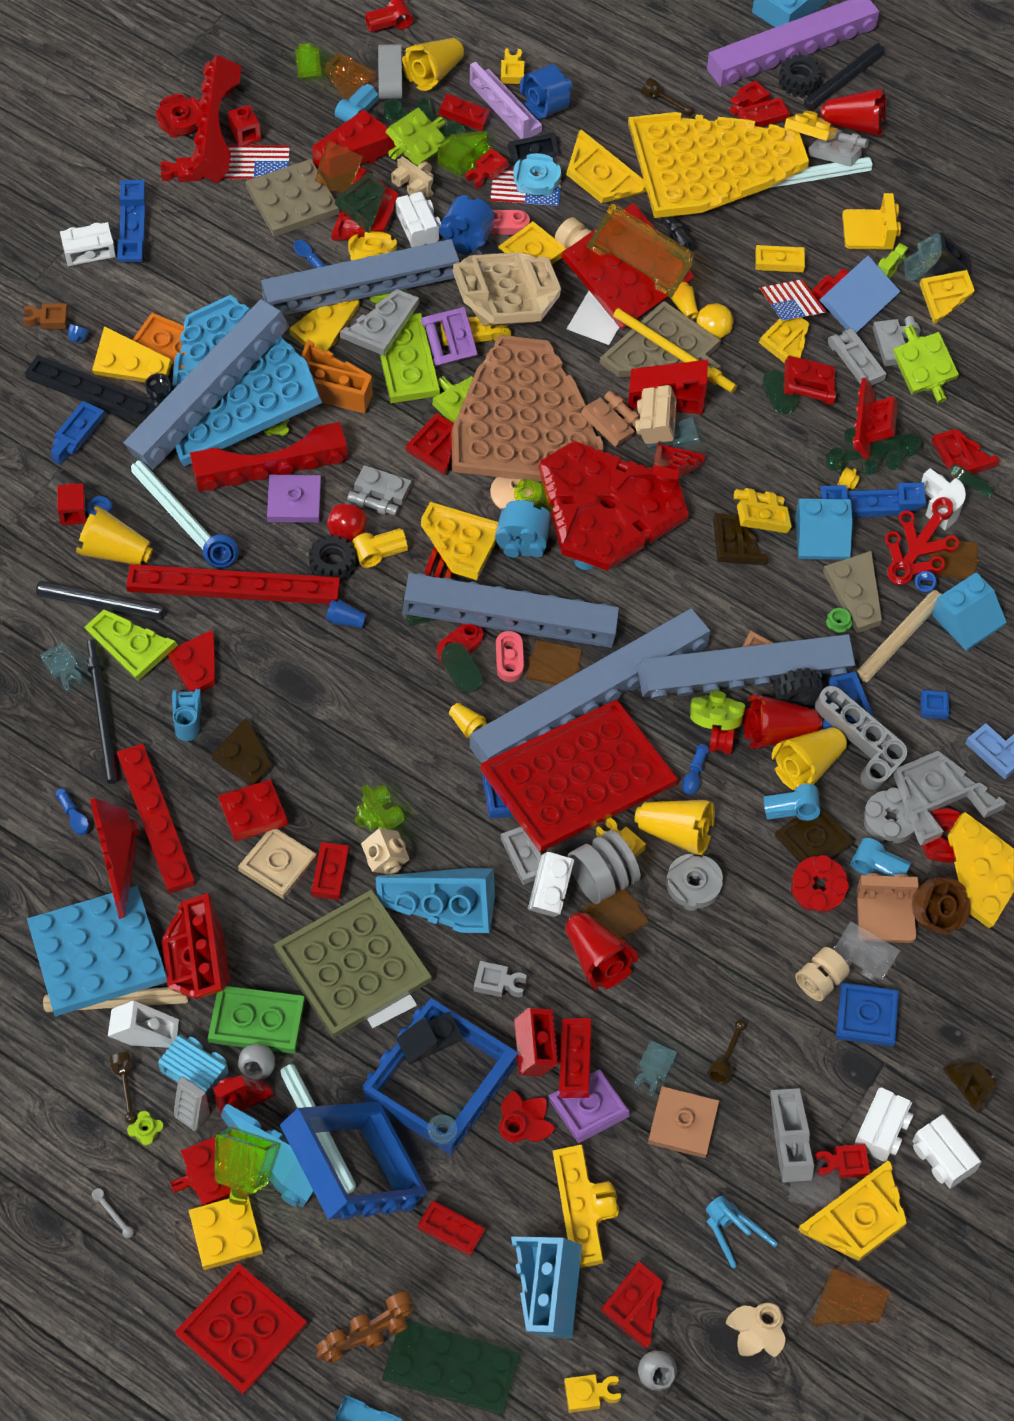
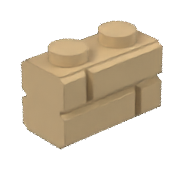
(657, 414)

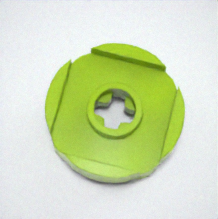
(717, 710)

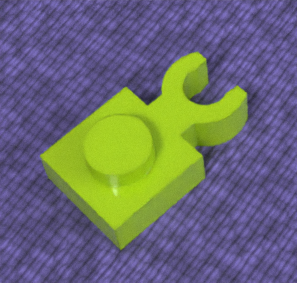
(890, 264)

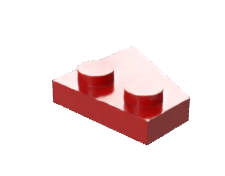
(433, 443)
(956, 448)
(195, 662)
(241, 1093)
(635, 1304)

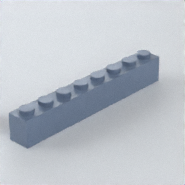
(360, 278)
(206, 384)
(510, 610)
(742, 666)

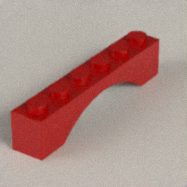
(211, 153)
(219, 468)

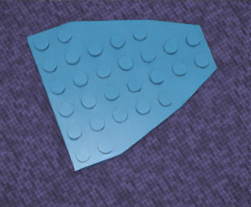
(267, 394)

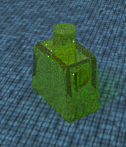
(243, 1162)

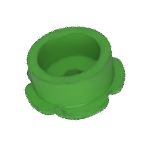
(842, 615)

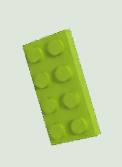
(409, 364)

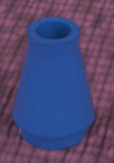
(344, 614)

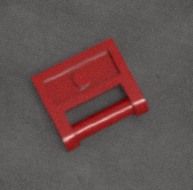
(811, 375)

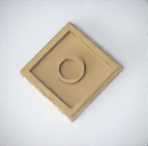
(277, 862)

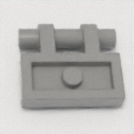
(842, 149)
(891, 335)
(382, 486)

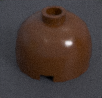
(941, 905)

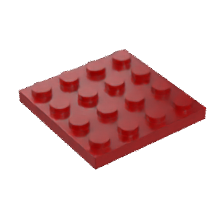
(613, 280)

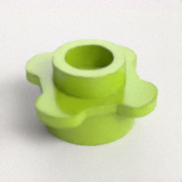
(280, 428)
(148, 1136)

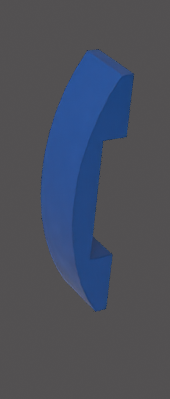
(132, 221)
(879, 502)

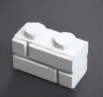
(418, 219)
(87, 244)
(550, 884)
(883, 1123)
(945, 1151)

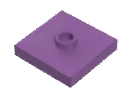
(294, 498)
(594, 1114)

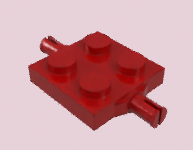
(201, 1173)

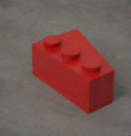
(361, 135)
(685, 378)

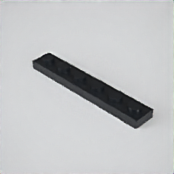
(90, 389)

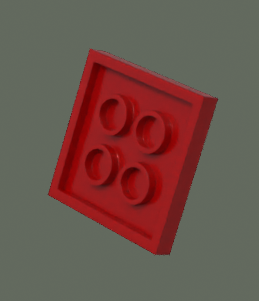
(241, 1329)

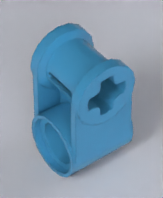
(186, 710)

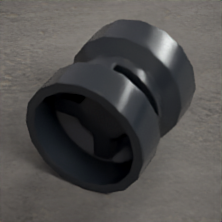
(157, 387)

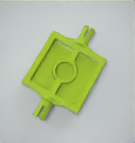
(416, 137)
(925, 363)
(452, 398)

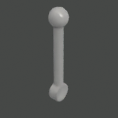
(98, 1196)

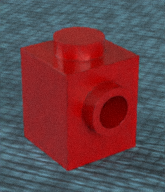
(244, 125)

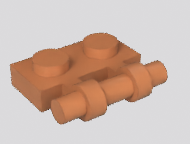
(608, 422)

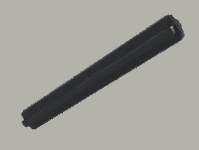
(843, 76)
(100, 600)

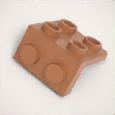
(886, 906)

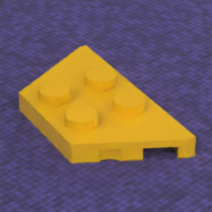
(602, 172)
(860, 1216)

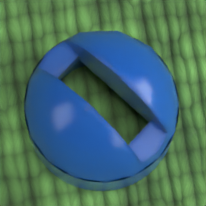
(77, 334)
(927, 577)

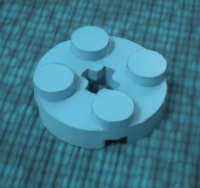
(537, 185)

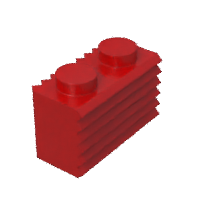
(535, 1042)

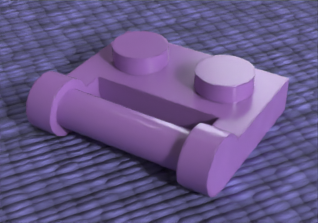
(457, 335)

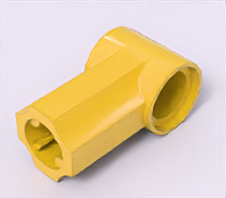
(372, 548)

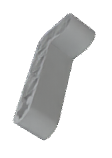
(857, 732)

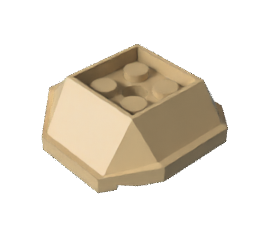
(507, 287)

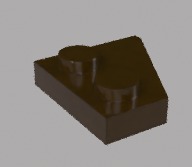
(735, 542)
(243, 755)

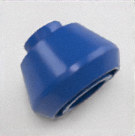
(220, 551)

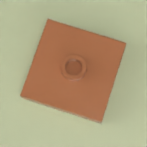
(683, 1122)

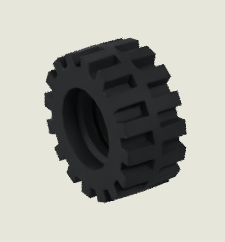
(801, 66)
(332, 546)
(798, 687)

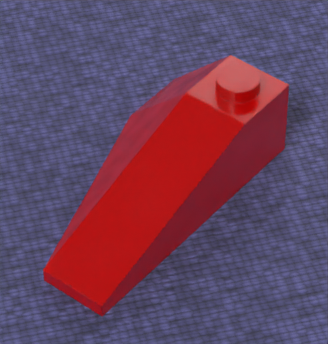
(118, 848)

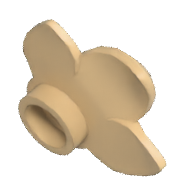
(754, 1332)

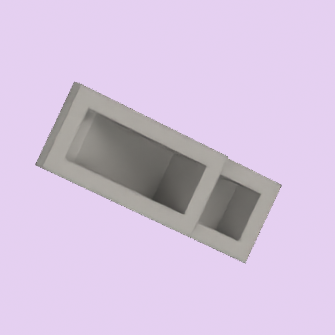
(791, 1135)

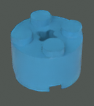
(523, 529)

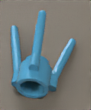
(724, 1214)

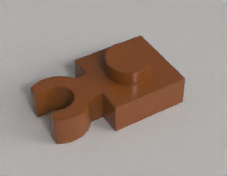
(49, 316)

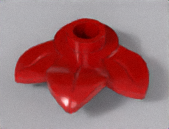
(526, 1116)

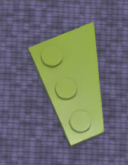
(129, 644)

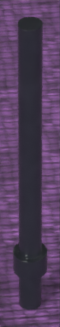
(95, 667)

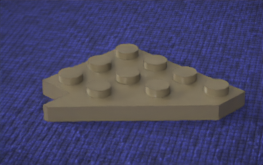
(638, 351)

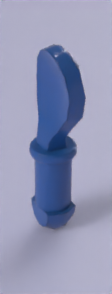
(304, 250)
(691, 780)
(78, 821)

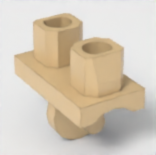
(418, 177)

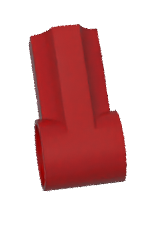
(395, 14)

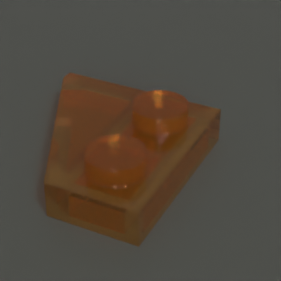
(348, 75)
(849, 1301)

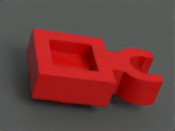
(489, 166)
(181, 169)
(848, 1161)

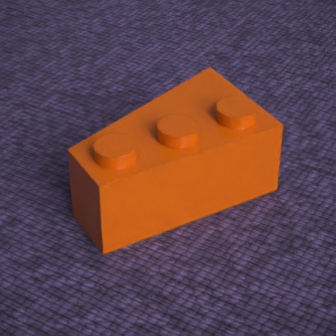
(338, 382)

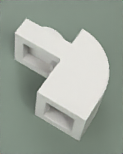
(936, 487)

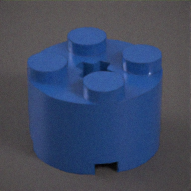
(546, 91)
(467, 223)

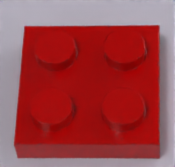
(252, 810)

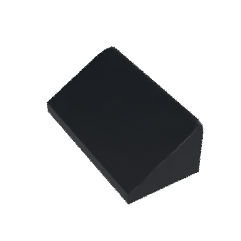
(540, 144)

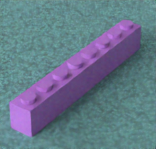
(793, 38)

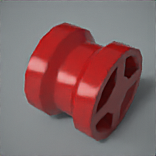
(721, 740)

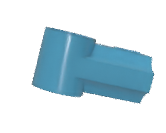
(362, 99)
(801, 803)
(874, 859)

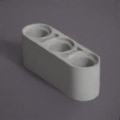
(390, 71)

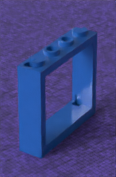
(392, 1059)
(370, 1117)

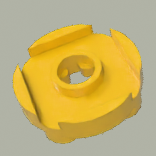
(372, 244)

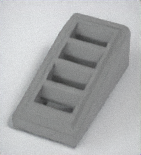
(191, 1104)

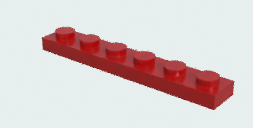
(155, 819)

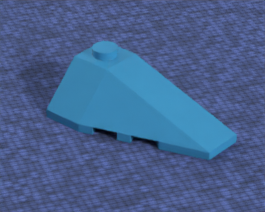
(447, 897)
(287, 1173)

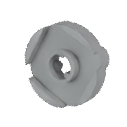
(879, 826)
(693, 896)

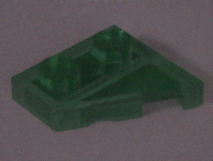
(362, 201)

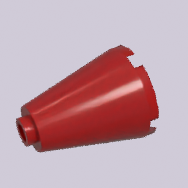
(857, 112)
(774, 720)
(600, 951)

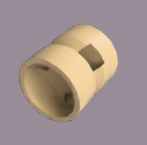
(571, 232)
(821, 975)

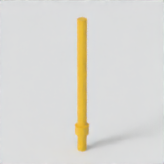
(713, 376)

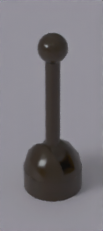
(653, 89)
(122, 1065)
(721, 1070)

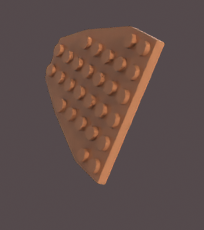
(518, 412)

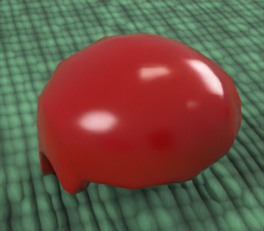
(346, 521)

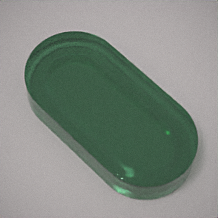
(774, 388)
(971, 480)
(461, 667)

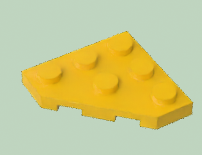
(460, 538)
(983, 867)

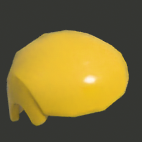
(716, 319)

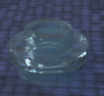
(442, 1121)

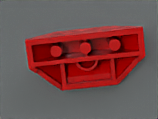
(196, 950)

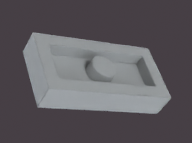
(522, 854)

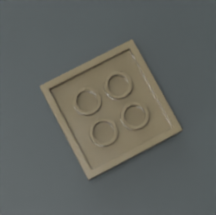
(291, 198)

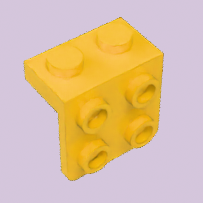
(872, 227)

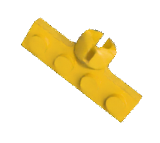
(583, 1203)

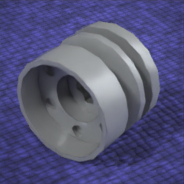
(604, 866)

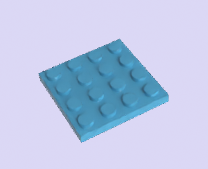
(95, 955)

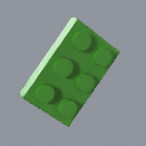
(258, 1017)

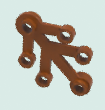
(366, 1331)

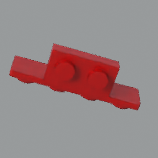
(874, 420)

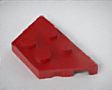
(346, 227)

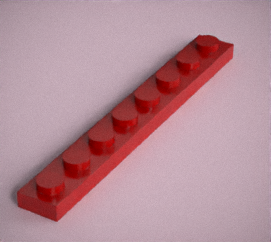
(232, 584)

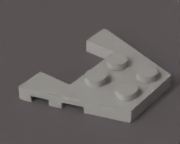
(934, 783)

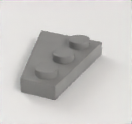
(383, 324)

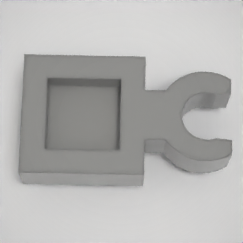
(494, 979)

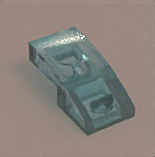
(923, 260)
(684, 435)

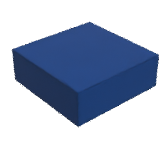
(934, 704)

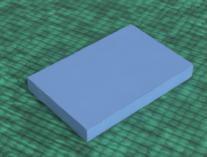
(860, 295)

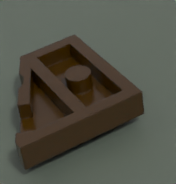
(973, 1082)

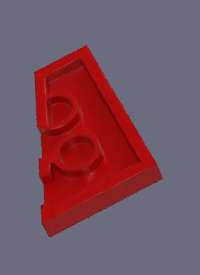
(675, 462)

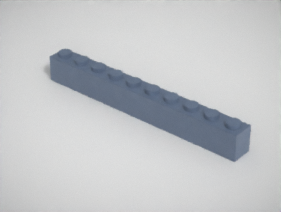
(589, 688)

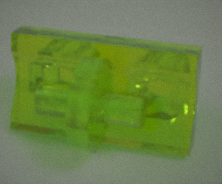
(374, 810)

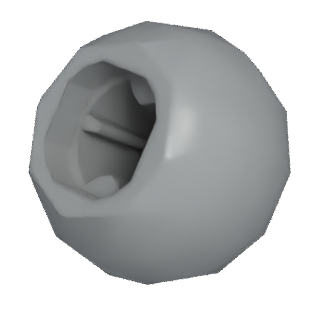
(256, 1061)
(657, 1370)

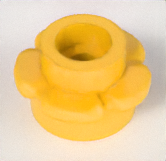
(849, 478)

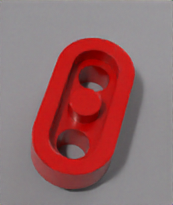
(459, 635)

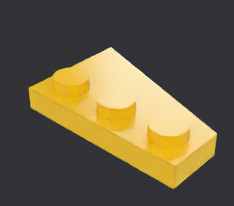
(127, 359)

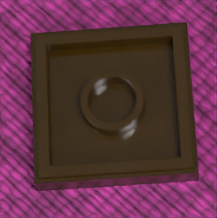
(814, 837)

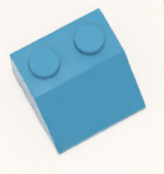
(824, 528)
(969, 611)

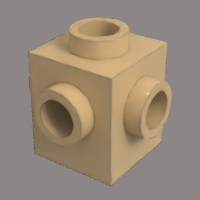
(385, 851)

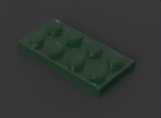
(451, 1367)

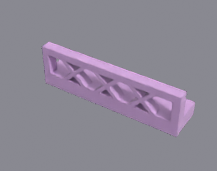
(503, 102)

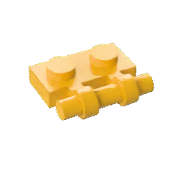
(762, 510)

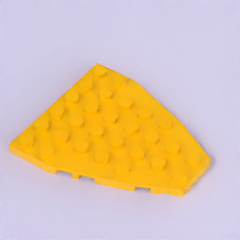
(710, 163)

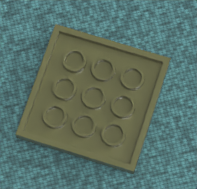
(352, 963)

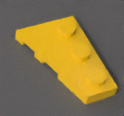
(324, 324)

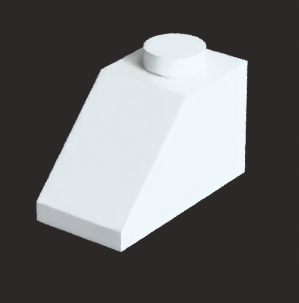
(142, 1026)

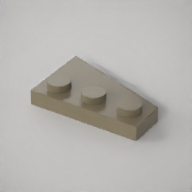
(856, 590)

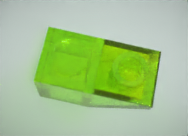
(307, 60)
(462, 150)

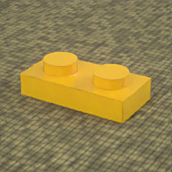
(779, 258)

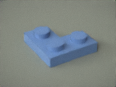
(993, 750)

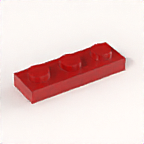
(575, 1058)

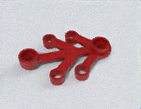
(920, 545)

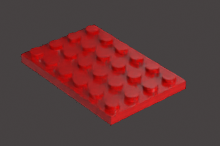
(578, 775)

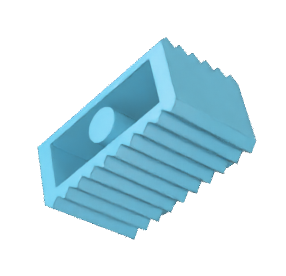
(189, 1060)

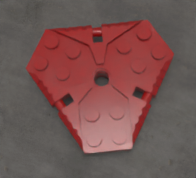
(603, 511)

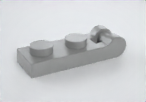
(857, 356)

